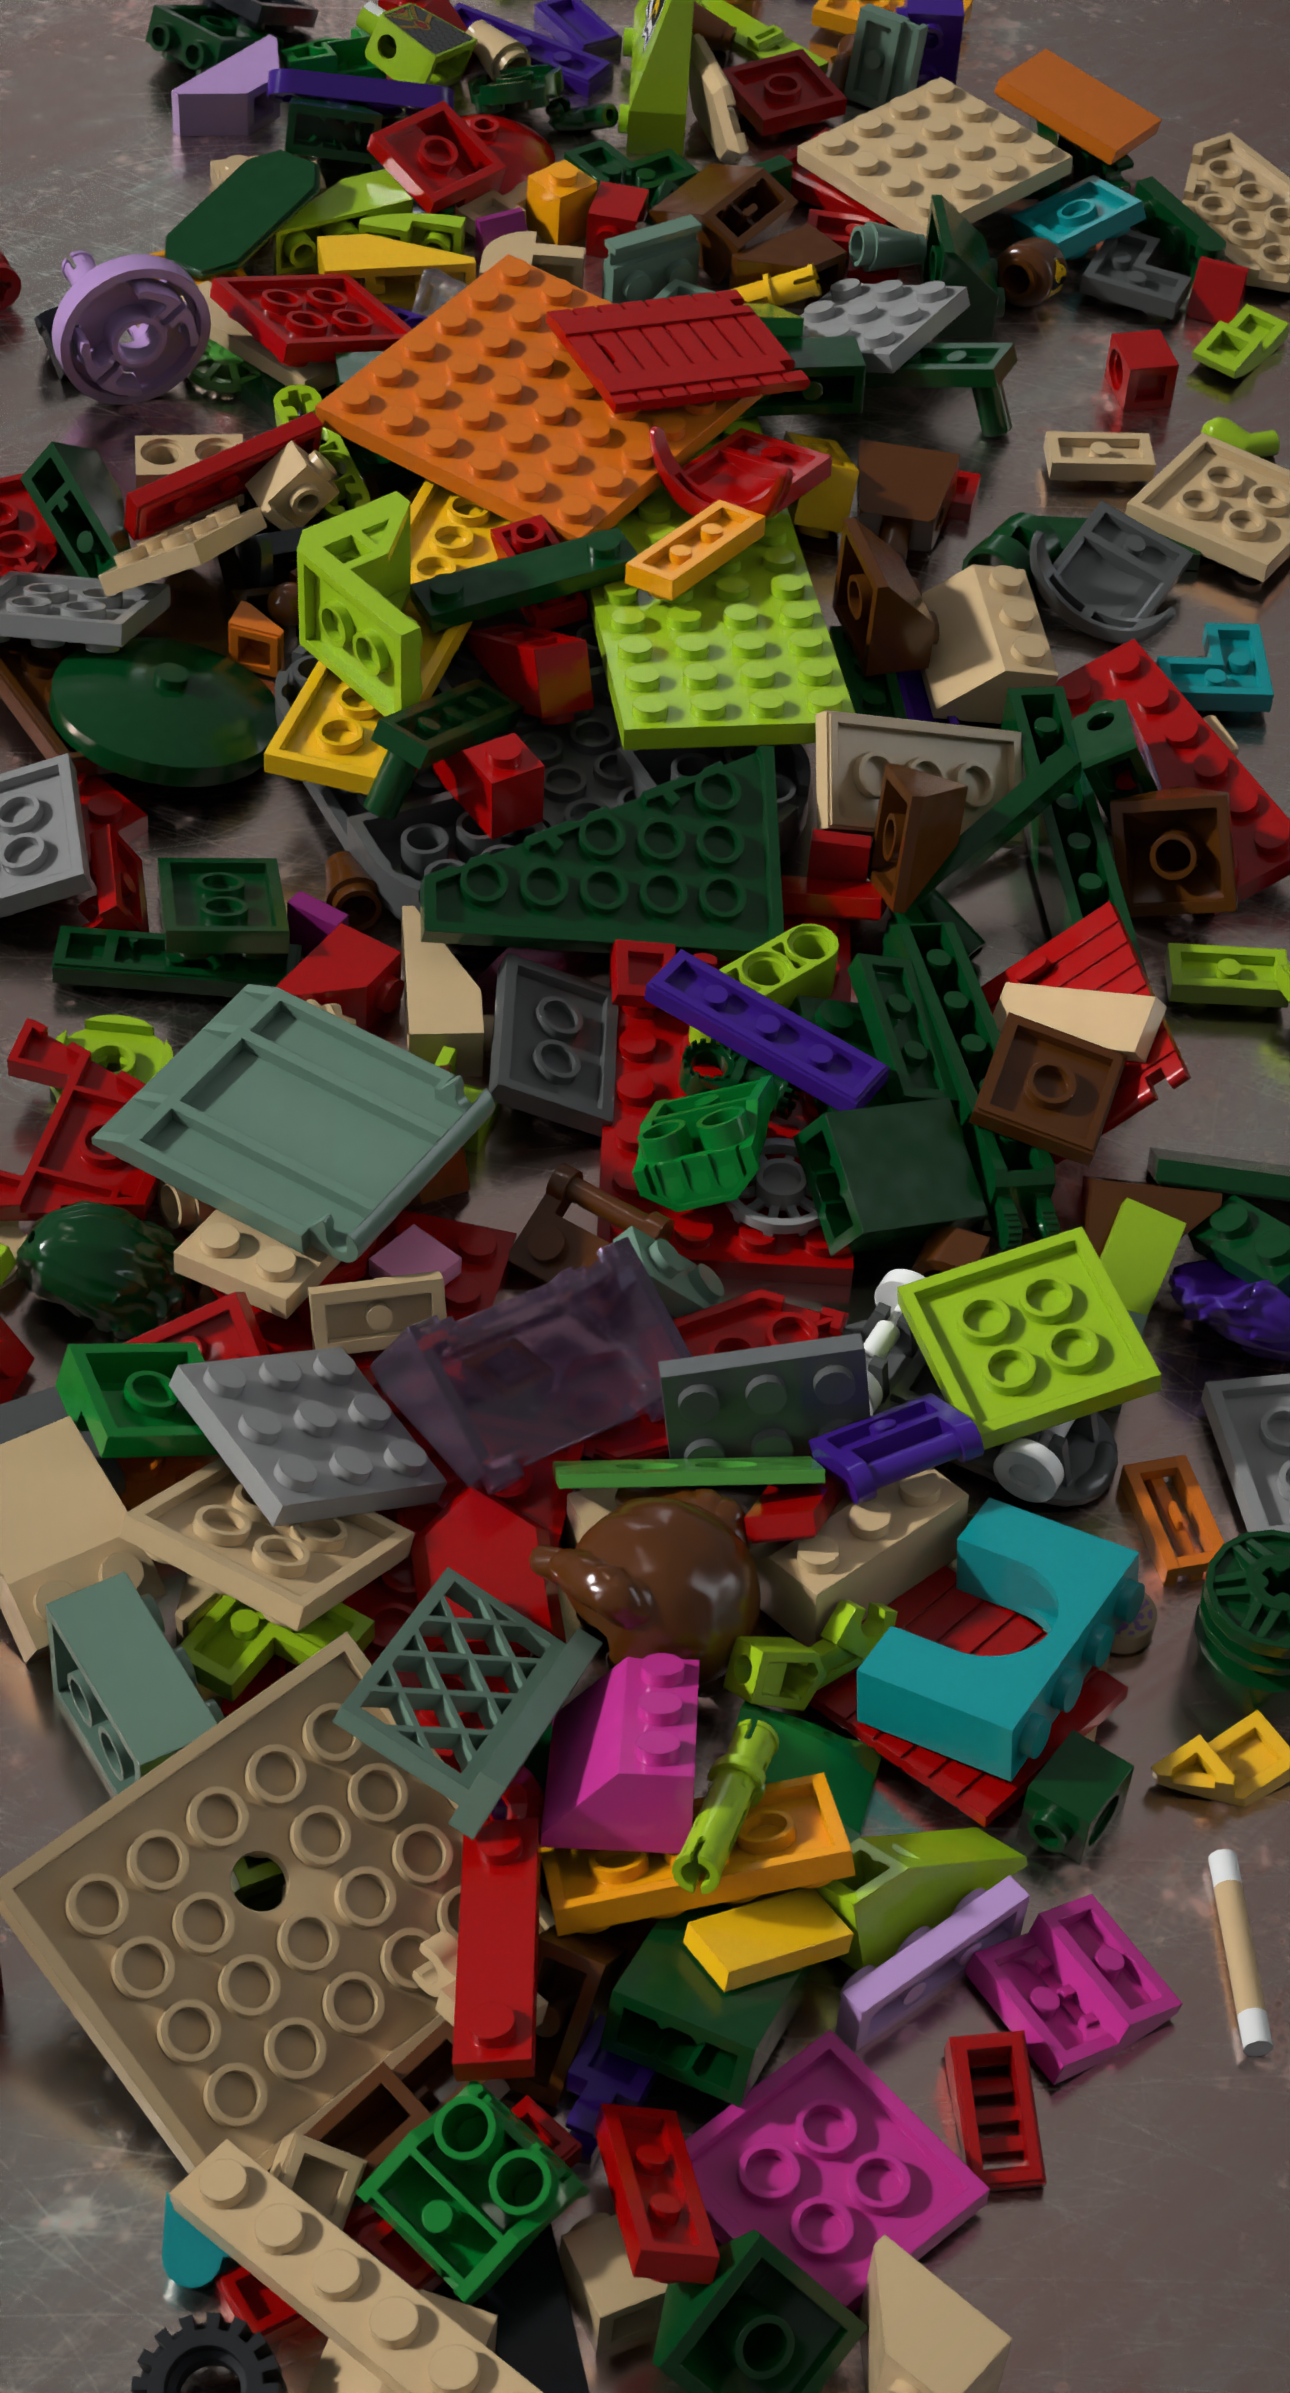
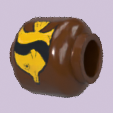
(1031, 272)

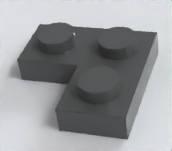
(1124, 276)

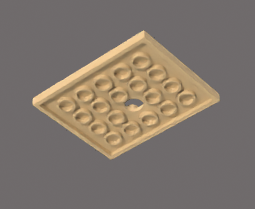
(231, 2011)

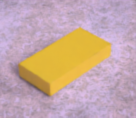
(767, 1938)

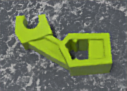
(789, 1673)

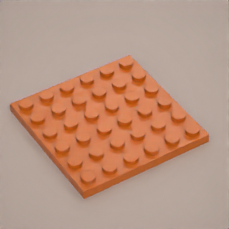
(507, 415)

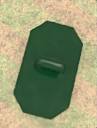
(242, 214)

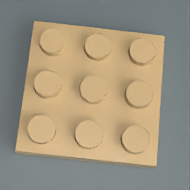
(1221, 505)
(283, 1571)

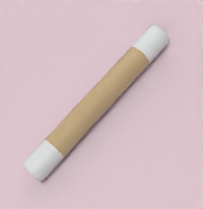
(1240, 1953)

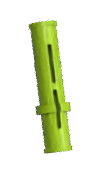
(733, 1789)

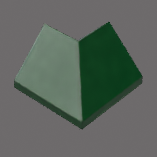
(753, 2327)

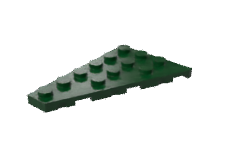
(673, 867)

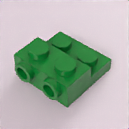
(126, 1398)

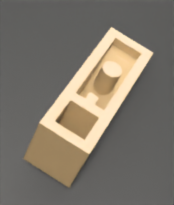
(441, 1002)

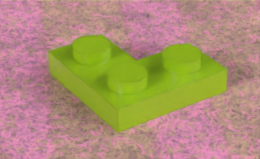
(238, 1642)

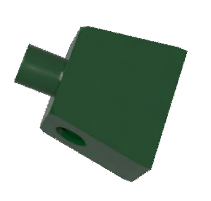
(330, 130)

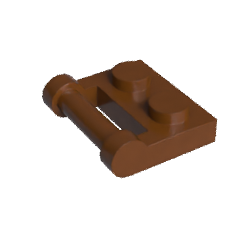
(555, 1244)

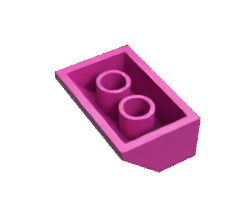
(625, 1760)

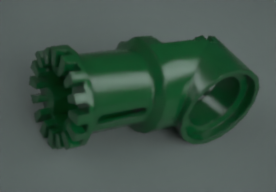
(736, 1071)

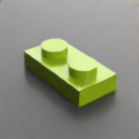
(1224, 975)

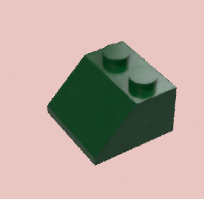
(961, 258)

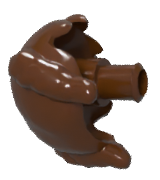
(663, 1578)

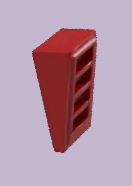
(995, 2050)

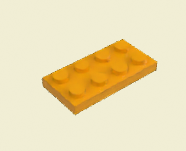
(783, 1845)

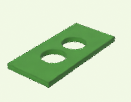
(687, 1472)

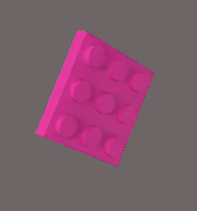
(828, 2167)

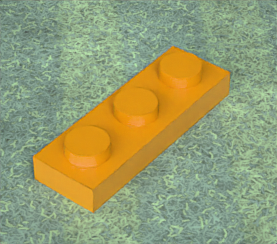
(694, 550)

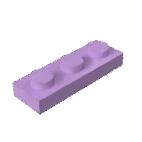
(928, 1962)

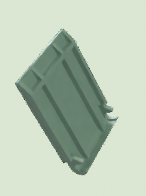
(296, 1123)

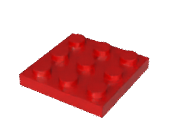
(308, 315)

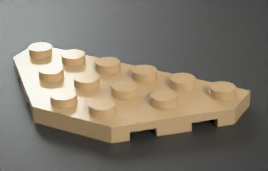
(1246, 205)

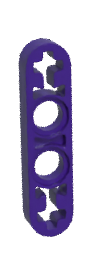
(376, 94)

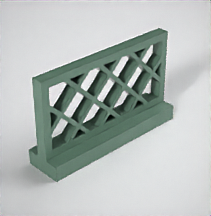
(510, 1720)

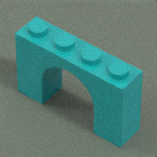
(1003, 1706)

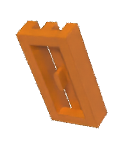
(1150, 1526)

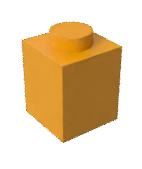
(559, 202)

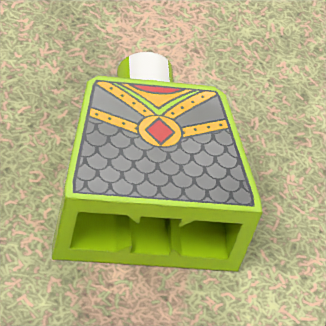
(415, 44)

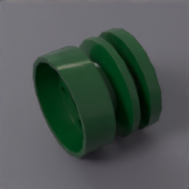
(1244, 1625)

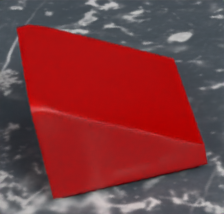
(1217, 291)

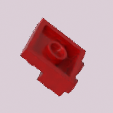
(437, 158)

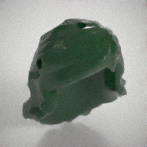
(106, 1268)

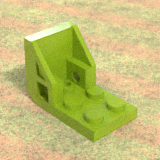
(355, 599)

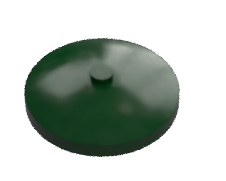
(164, 712)

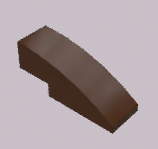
(395, 2102)

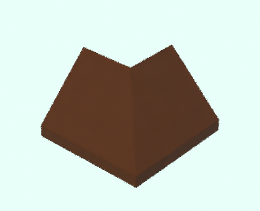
(913, 832)
(1175, 852)

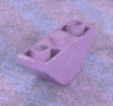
(229, 96)

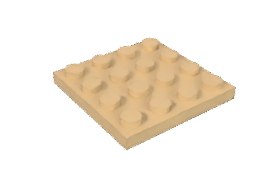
(934, 145)

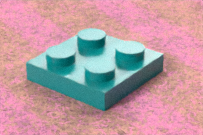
(1080, 216)

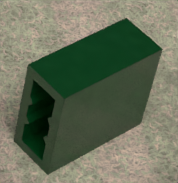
(889, 1175)
(685, 2026)

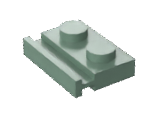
(884, 57)
(649, 259)

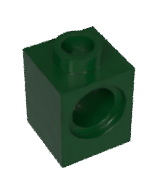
(1075, 1797)

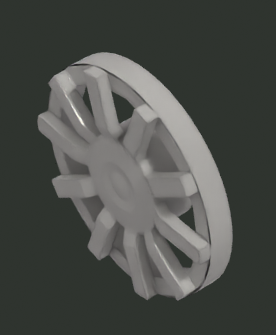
(778, 1186)

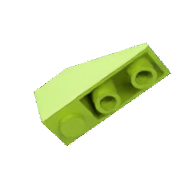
(337, 213)
(912, 1884)

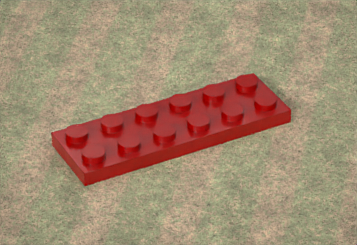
(1189, 756)

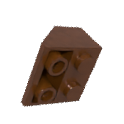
(735, 209)

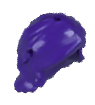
(1241, 1312)

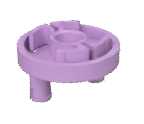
(115, 299)

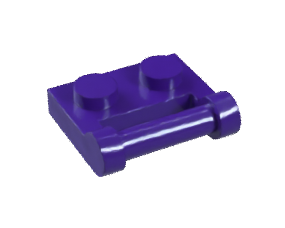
(896, 1445)

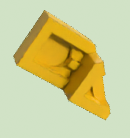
(1231, 1768)

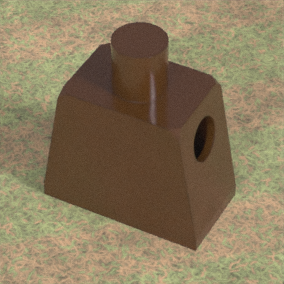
(905, 493)

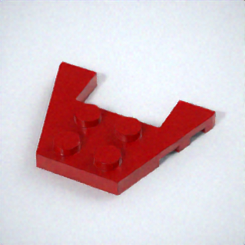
(65, 1160)

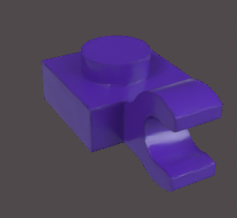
(602, 2079)

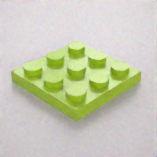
(1029, 1338)

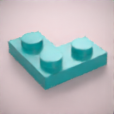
(1230, 676)

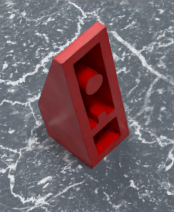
(536, 669)

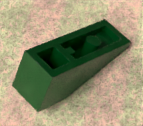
(79, 506)

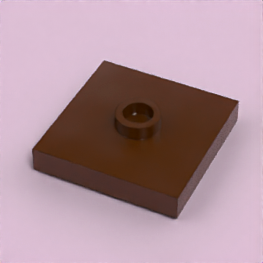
(1048, 1089)

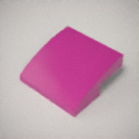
(1073, 1988)

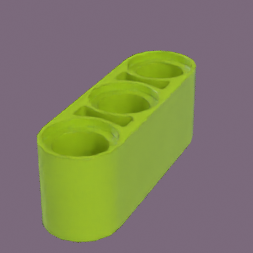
(787, 966)

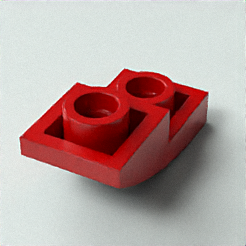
(529, 536)

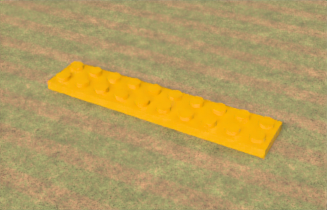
(329, 723)

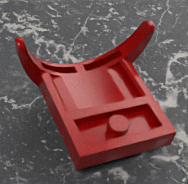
(741, 470)

